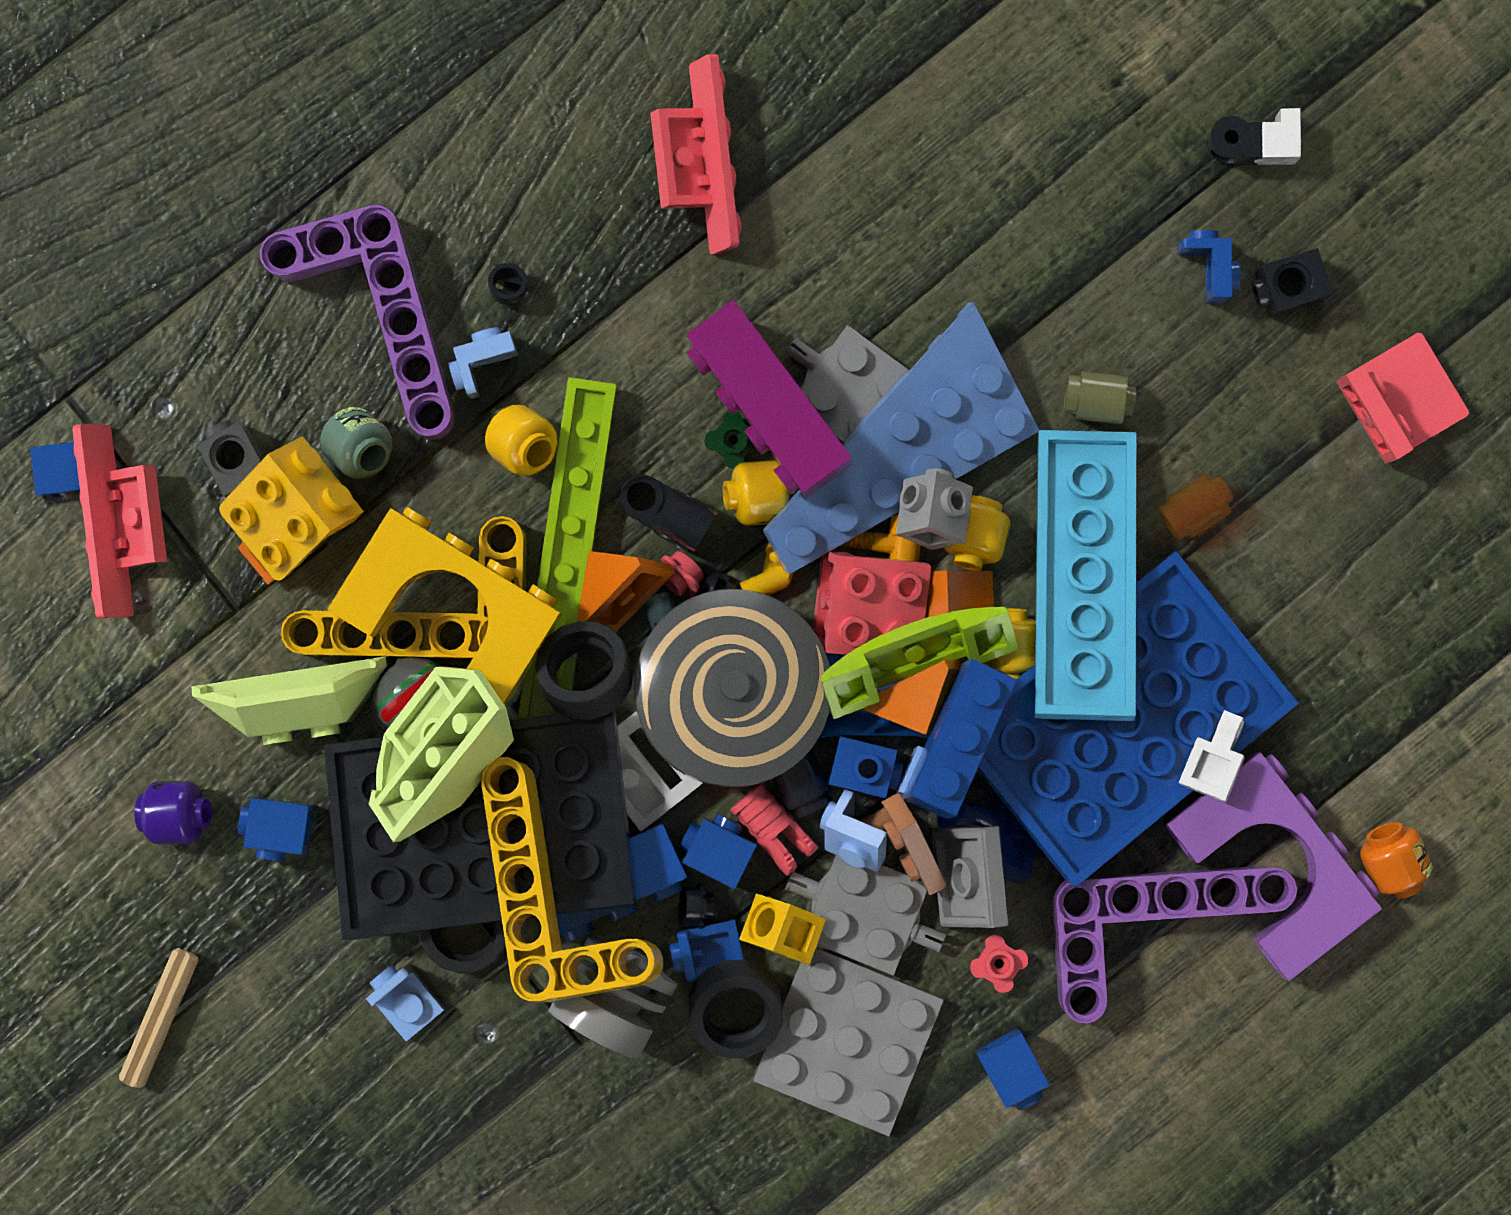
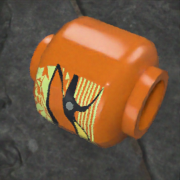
(1396, 859)

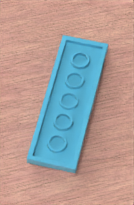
(1086, 576)

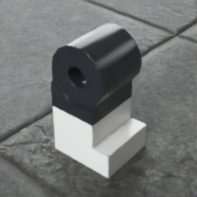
(1257, 143)

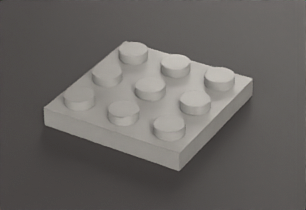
(849, 1040)

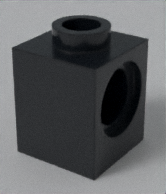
(1306, 268)

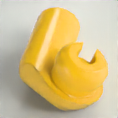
(772, 577)

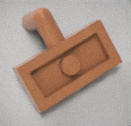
(905, 833)

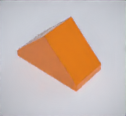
(618, 587)
(959, 591)
(919, 698)

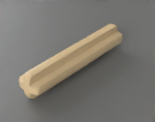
(158, 1018)

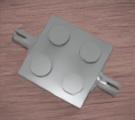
(846, 379)
(868, 913)

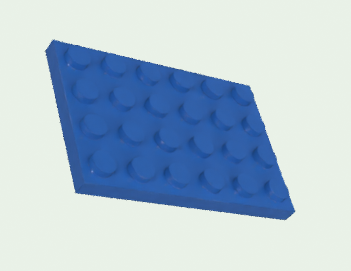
(1103, 782)

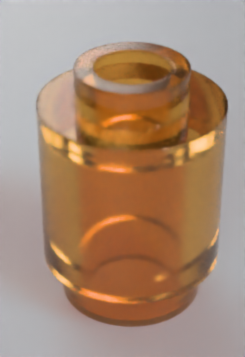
(1196, 506)

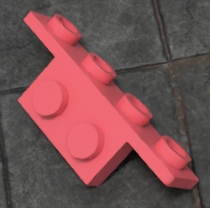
(696, 158)
(119, 519)

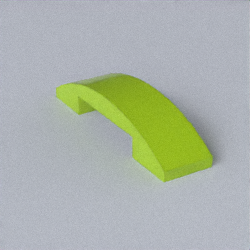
(909, 649)

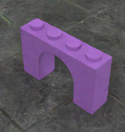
(1333, 897)

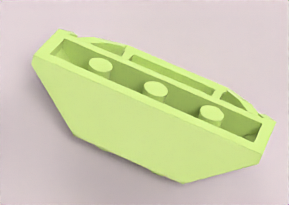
(295, 699)
(438, 750)

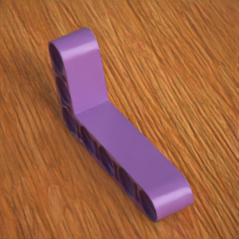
(388, 302)
(1148, 906)

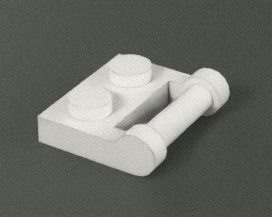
(644, 789)

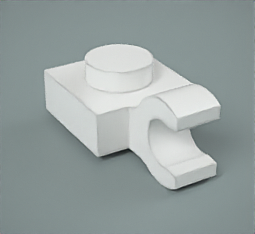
(1213, 764)

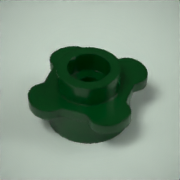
(719, 440)

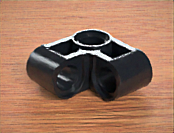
(674, 514)

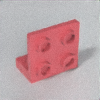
(1403, 397)
(866, 598)

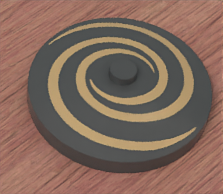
(732, 688)

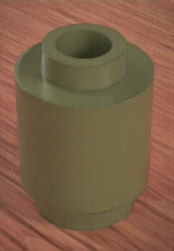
(1099, 397)

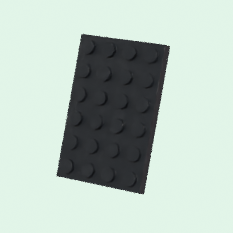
(447, 868)

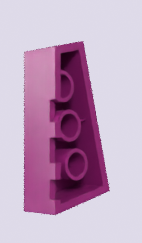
(768, 399)

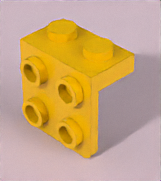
(288, 507)

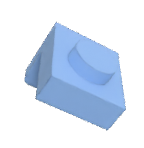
(487, 348)
(851, 839)

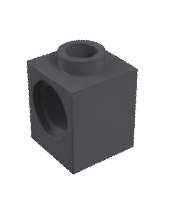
(212, 448)

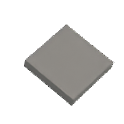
(973, 875)

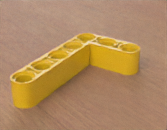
(427, 625)
(540, 902)

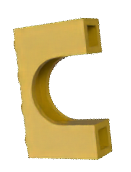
(405, 552)

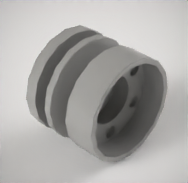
(612, 1015)

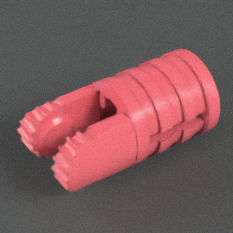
(765, 820)

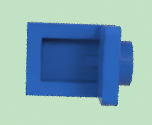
(1221, 271)
(705, 947)

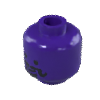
(172, 812)

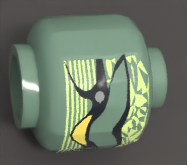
(356, 443)

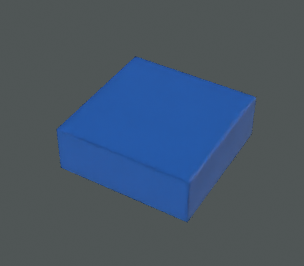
(54, 469)

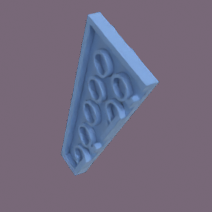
(941, 414)

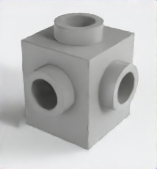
(934, 509)

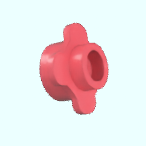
(686, 575)
(1000, 977)

